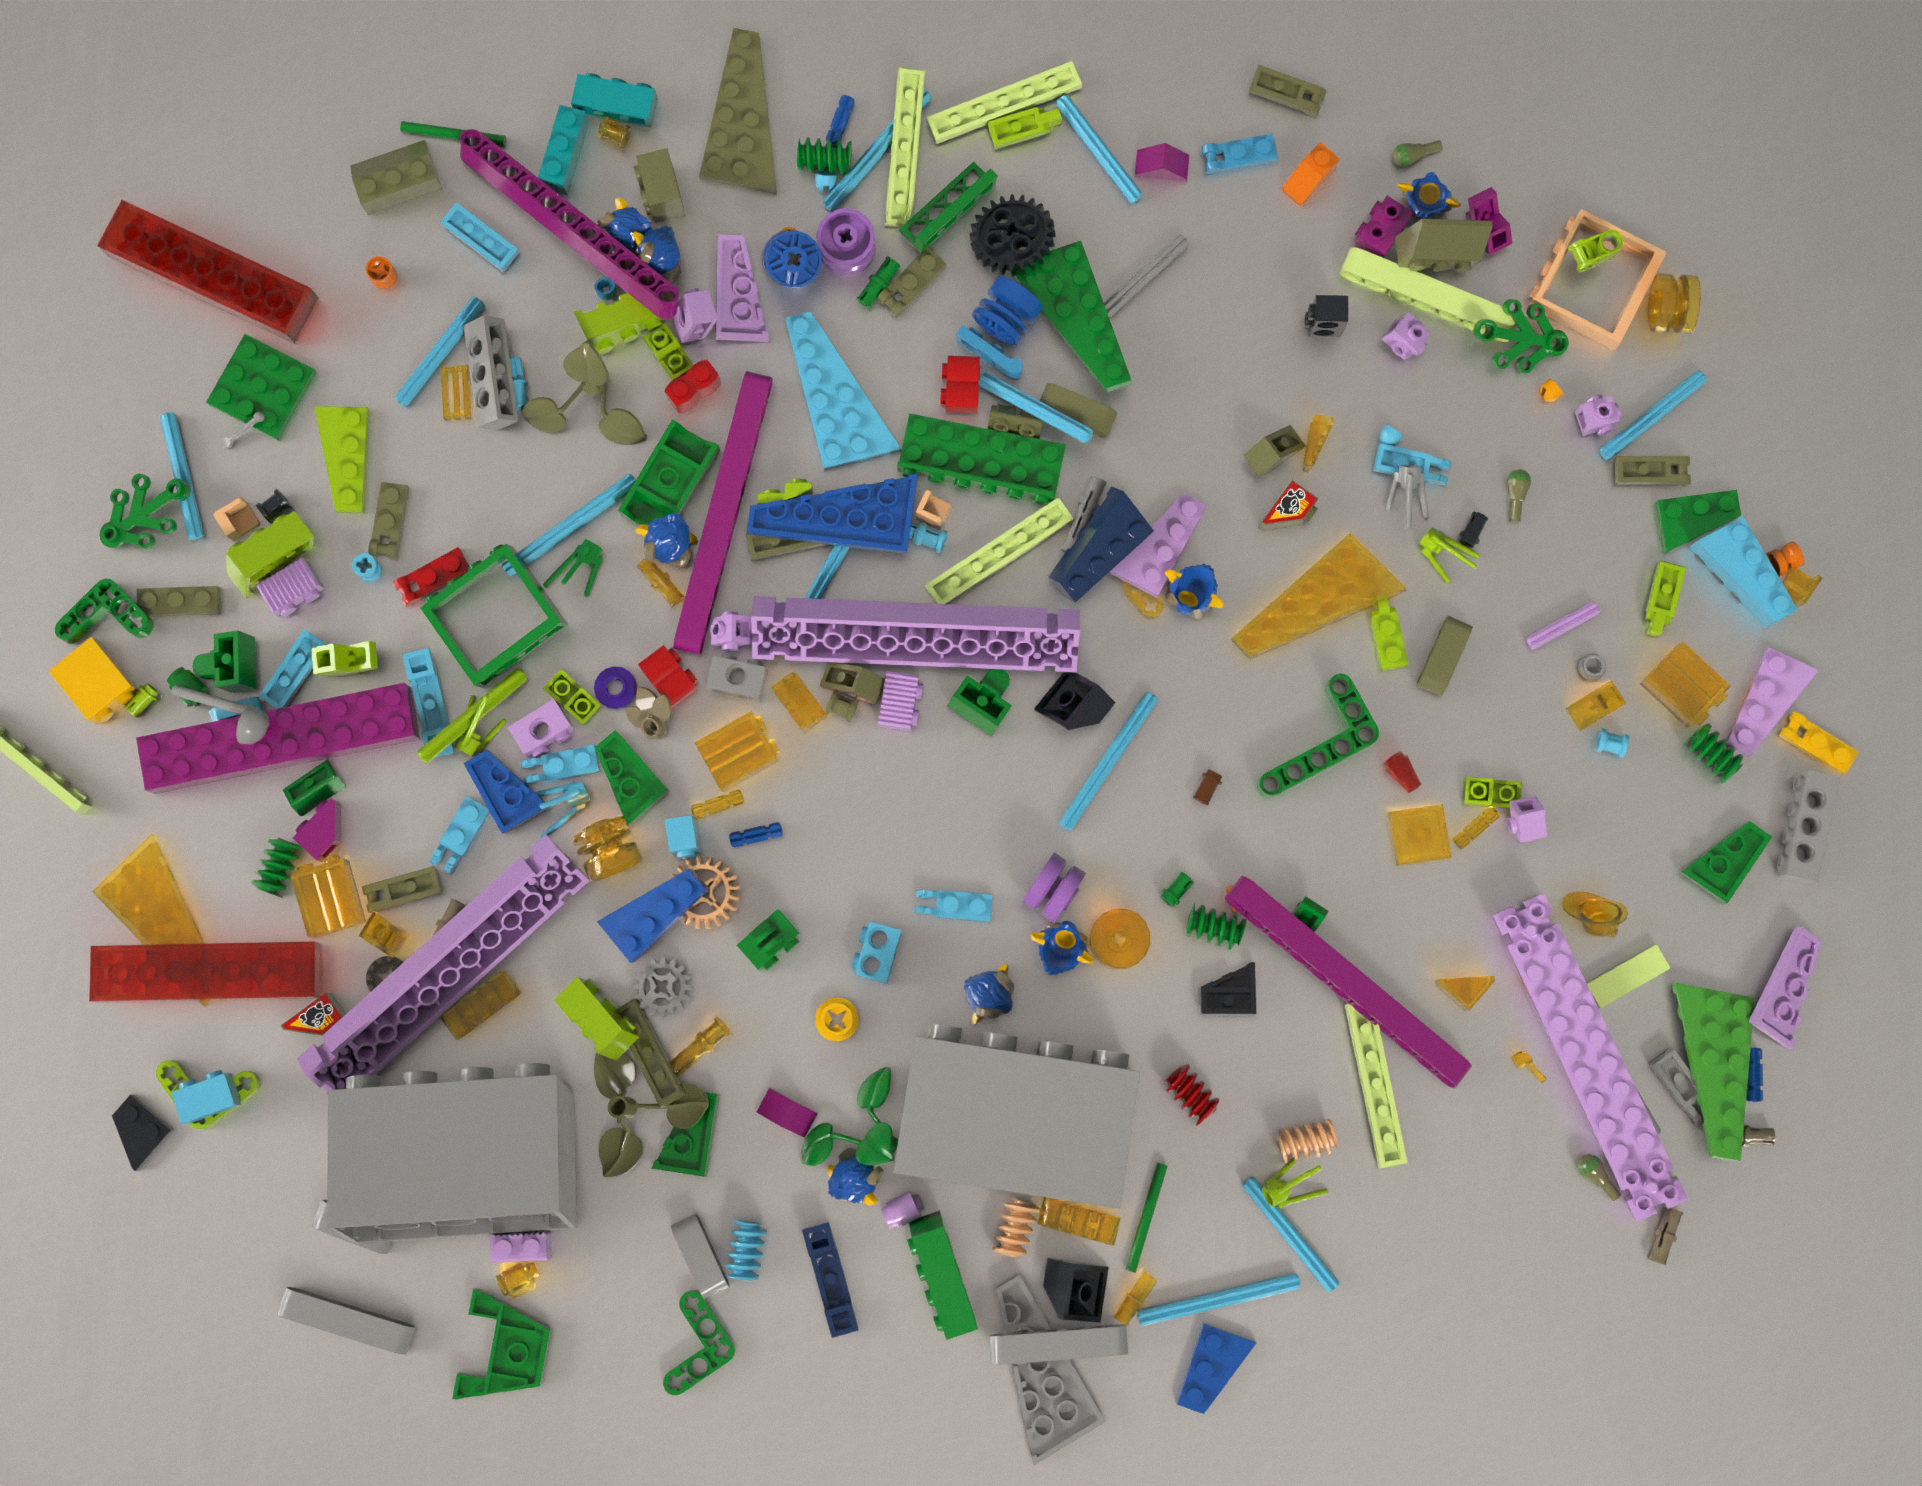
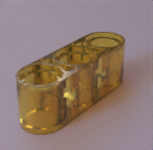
(480, 1005)
(1079, 1221)

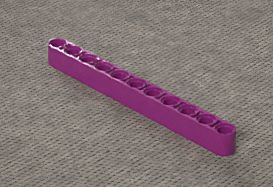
(569, 224)
(723, 513)
(1348, 982)

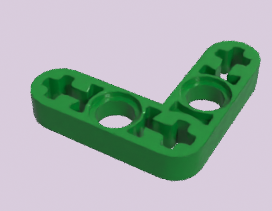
(102, 604)
(708, 1353)

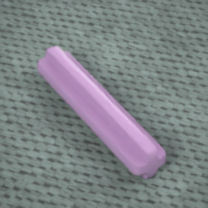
(1562, 625)

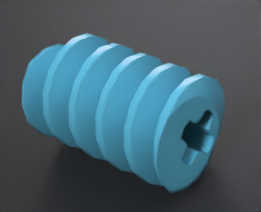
(746, 1250)

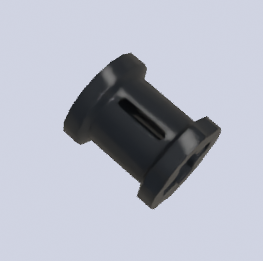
(273, 506)

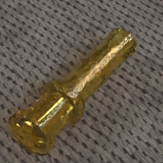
(704, 1042)

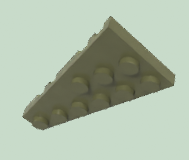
(739, 133)

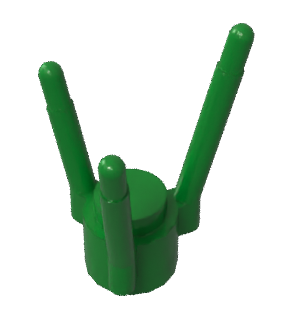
(585, 554)

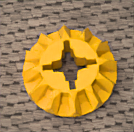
(836, 1006)

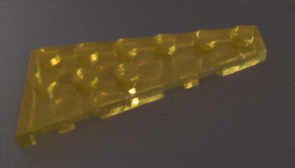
(1331, 590)

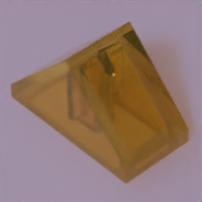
(1595, 705)
(1465, 991)

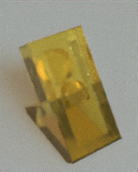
(384, 935)

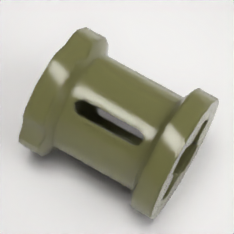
(841, 706)

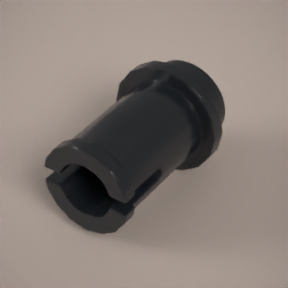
(1473, 529)

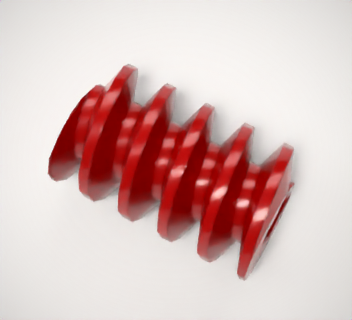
(1191, 1093)

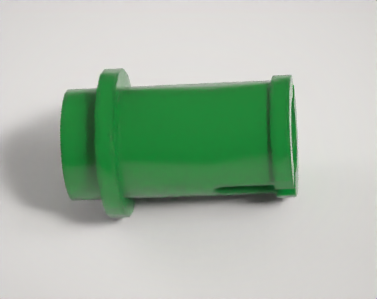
(1176, 889)

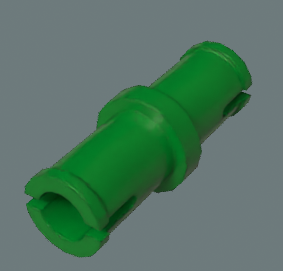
(878, 282)

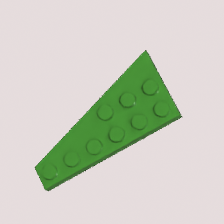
(1718, 1058)

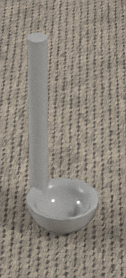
(251, 724)

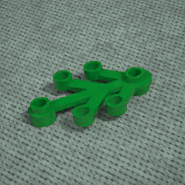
(1525, 337)
(140, 514)

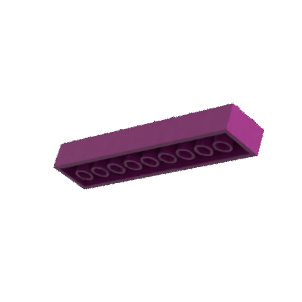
(293, 738)

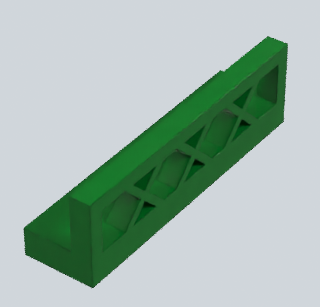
(952, 211)

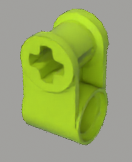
(1591, 251)

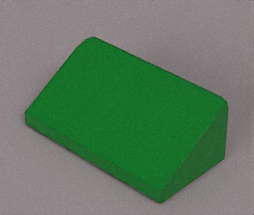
(313, 788)

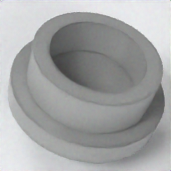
(1592, 667)

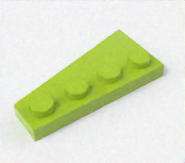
(345, 453)

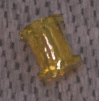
(614, 132)

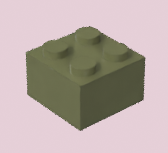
(659, 186)

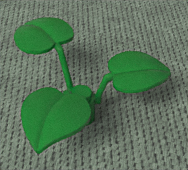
(878, 1142)

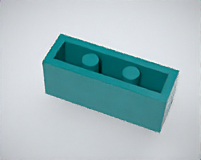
(615, 99)
(564, 149)

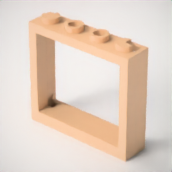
(1632, 245)

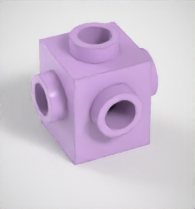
(1406, 336)
(1598, 415)
(731, 631)

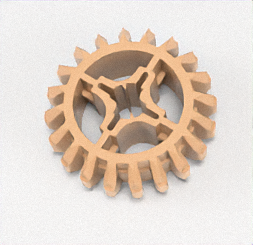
(712, 883)

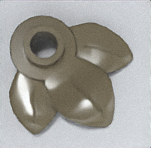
(650, 710)

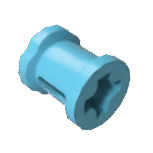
(362, 561)
(1612, 743)

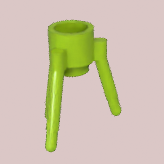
(1436, 541)
(469, 741)
(1277, 1191)

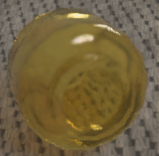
(516, 1278)

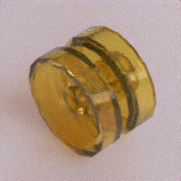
(1674, 303)
(1103, 936)

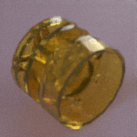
(607, 849)

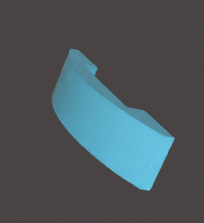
(427, 695)

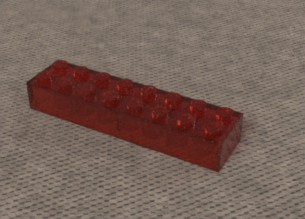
(208, 271)
(205, 972)

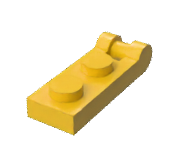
(1819, 744)

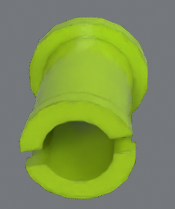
(142, 699)

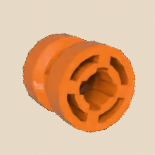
(379, 267)
(1788, 557)

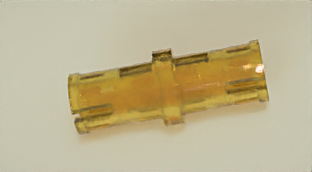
(672, 595)

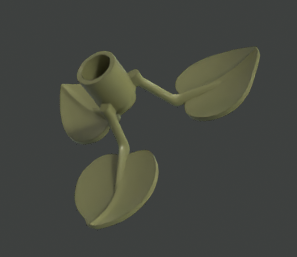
(588, 368)
(617, 1148)

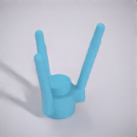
(574, 794)

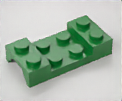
(669, 475)

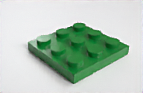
(263, 382)

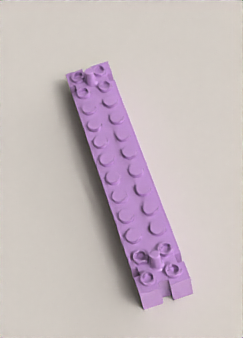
(915, 634)
(444, 967)
(1590, 1058)

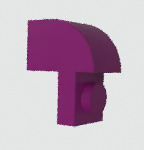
(1485, 208)

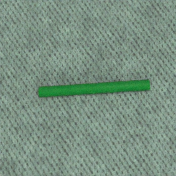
(445, 132)
(1146, 1217)

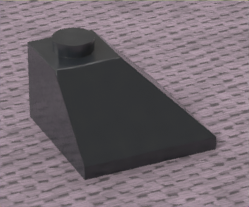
(1075, 702)
(1076, 1289)

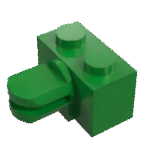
(230, 662)
(982, 701)
(769, 941)

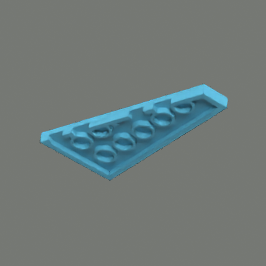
(840, 411)

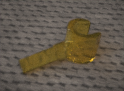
(1522, 1060)

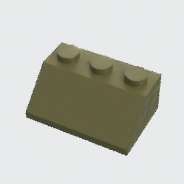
(395, 177)
(1443, 244)

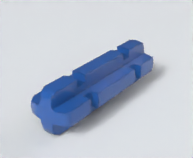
(840, 119)
(756, 834)
(1755, 1076)

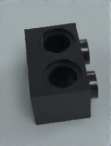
(1327, 316)

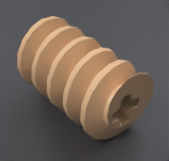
(1307, 1140)
(1016, 1228)

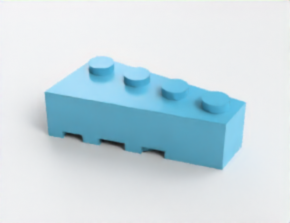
(1746, 571)

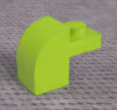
(344, 660)

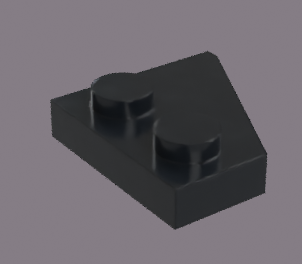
(1231, 994)
(139, 1130)

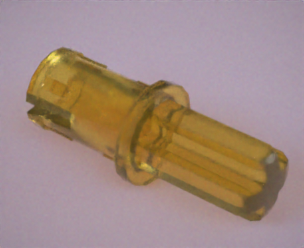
(1135, 1298)

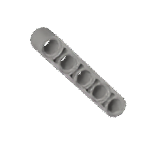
(346, 1320)
(1058, 1344)

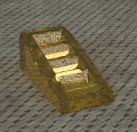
(1317, 435)

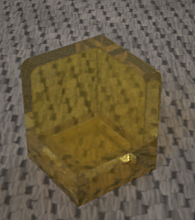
(1800, 586)

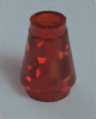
(1402, 771)

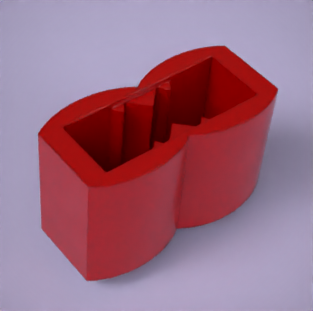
(698, 383)
(961, 385)
(668, 676)

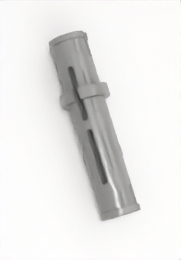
(1088, 504)

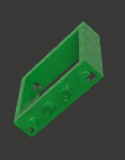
(520, 648)

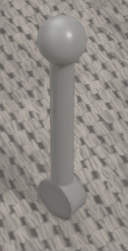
(228, 442)

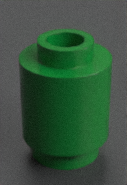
(186, 679)

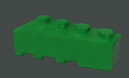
(942, 1276)

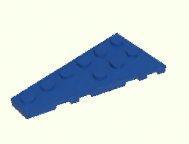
(853, 516)

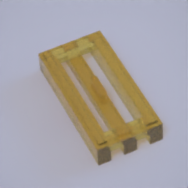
(457, 414)

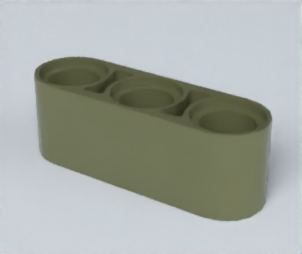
(1080, 408)
(1444, 655)

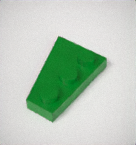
(1692, 516)
(630, 778)
(1728, 862)
(690, 1148)

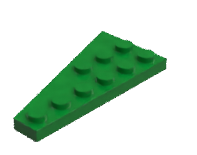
(1077, 312)

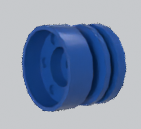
(776, 256)
(1007, 311)

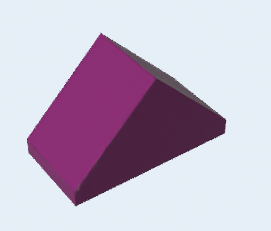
(1162, 162)
(786, 1113)

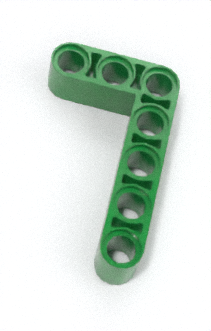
(1327, 748)

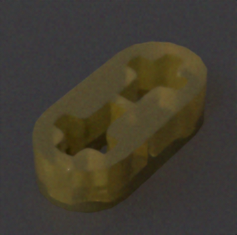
(1140, 604)

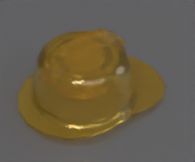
(1597, 914)

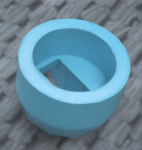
(825, 179)
(1390, 435)

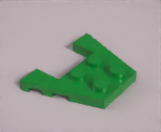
(516, 1351)

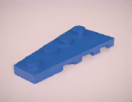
(648, 917)

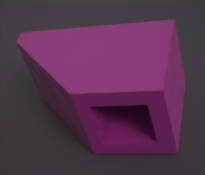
(322, 832)

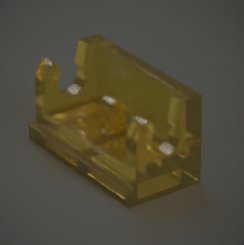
(799, 702)

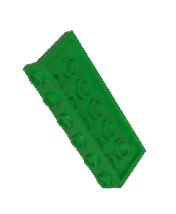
(981, 459)

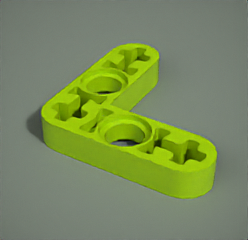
(181, 1073)

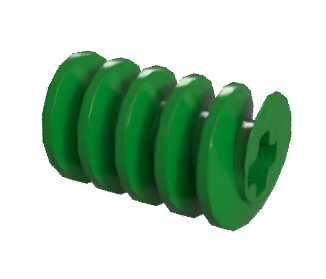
(824, 156)
(1715, 752)
(276, 866)
(1215, 927)

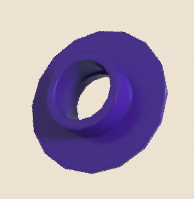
(618, 700)

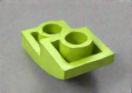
(668, 352)
(793, 490)
(571, 696)
(1491, 792)

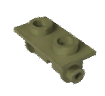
(1003, 419)

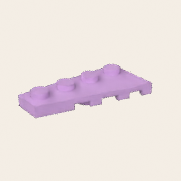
(736, 293)
(1160, 551)
(1770, 695)
(1781, 1000)

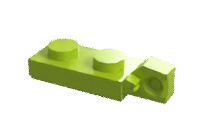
(1022, 126)
(1664, 596)
(1388, 637)

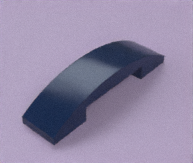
(830, 1279)

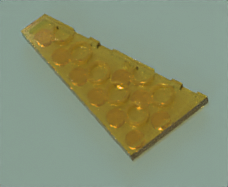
(149, 899)

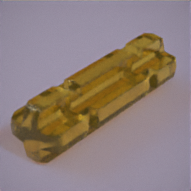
(717, 804)
(1476, 827)

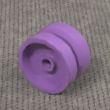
(857, 232)
(1054, 888)

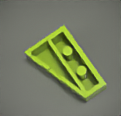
(616, 322)
(267, 550)
(597, 1018)

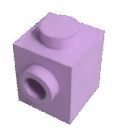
(1527, 819)

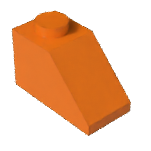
(1311, 174)

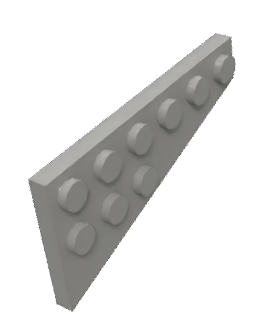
(1050, 1393)

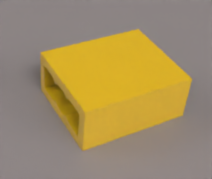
(94, 681)

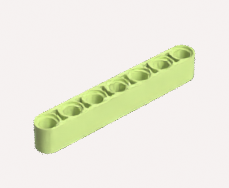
(1422, 291)

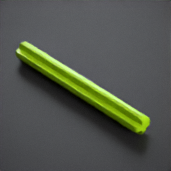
(463, 722)

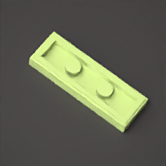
(1628, 976)

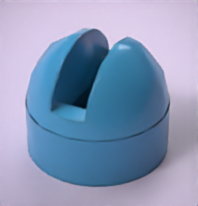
(605, 282)

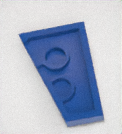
(503, 792)
(1212, 1366)

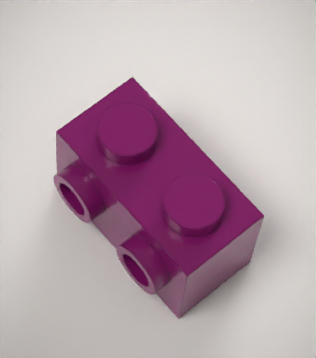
(1386, 222)

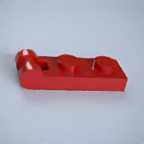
(432, 576)

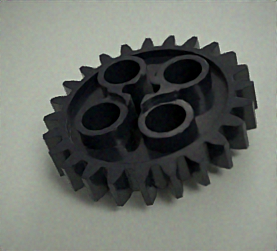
(1012, 235)

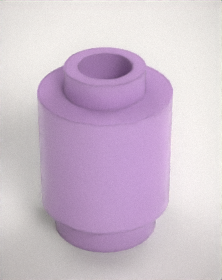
(902, 1210)

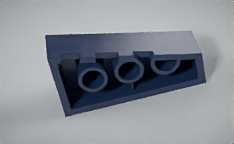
(1100, 546)

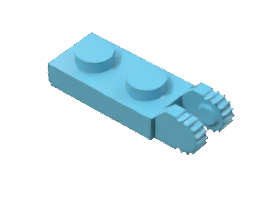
(1391, 457)
(563, 765)
(461, 833)
(957, 905)

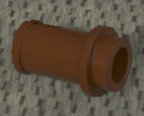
(1207, 787)

